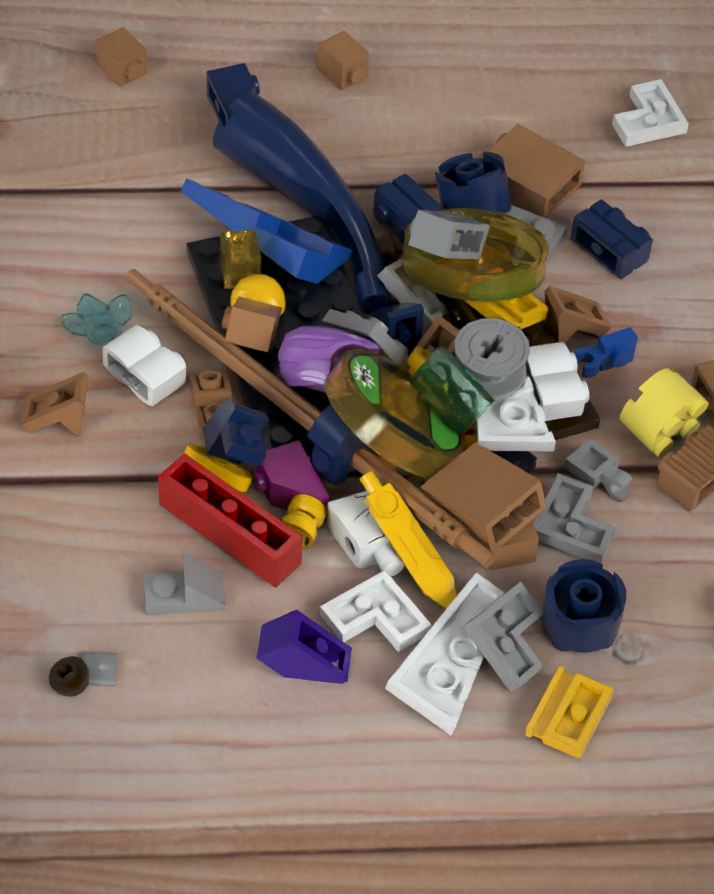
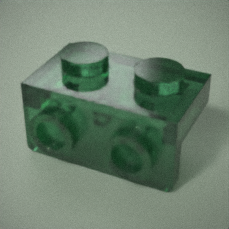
(451, 390)

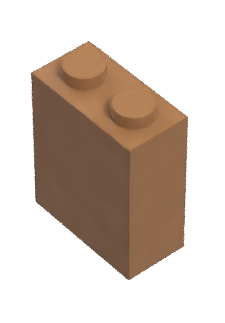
(537, 170)
(487, 495)

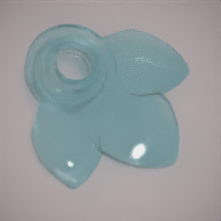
(97, 319)

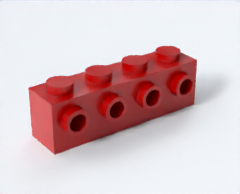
(230, 520)

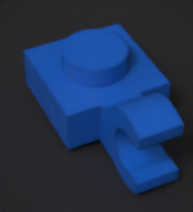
(610, 352)

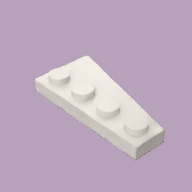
(515, 424)
(446, 660)

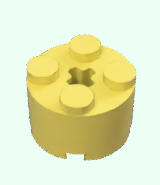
(664, 411)

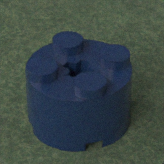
(474, 183)
(583, 606)

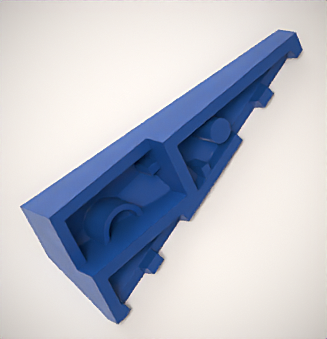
(291, 247)

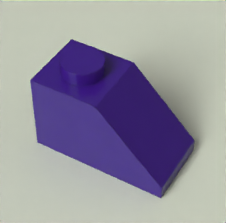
(303, 649)

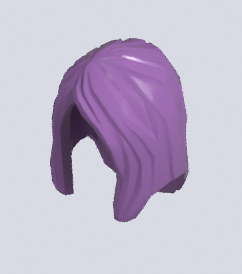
(313, 352)

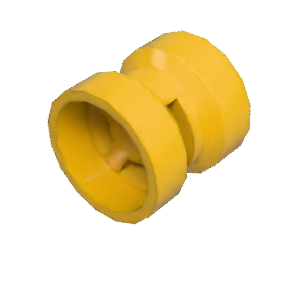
(304, 516)

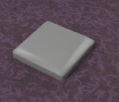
(101, 668)

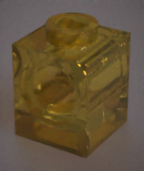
(239, 256)

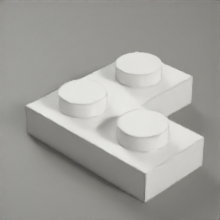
(655, 115)
(376, 603)

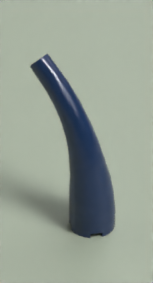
(288, 160)

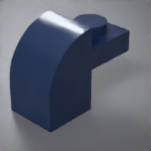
(236, 434)
(333, 446)

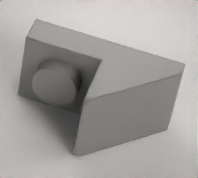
(184, 591)

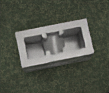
(448, 234)

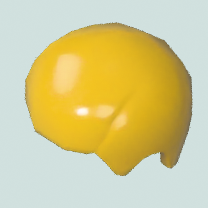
(259, 288)

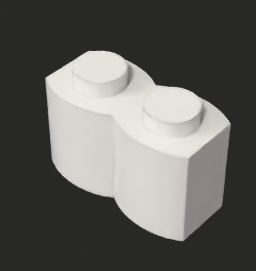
(144, 365)
(556, 381)

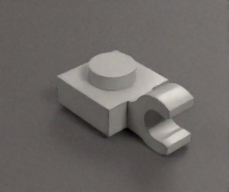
(598, 465)

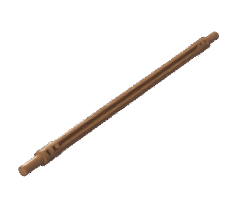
(305, 414)

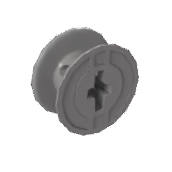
(494, 355)

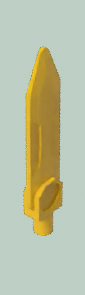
(409, 541)

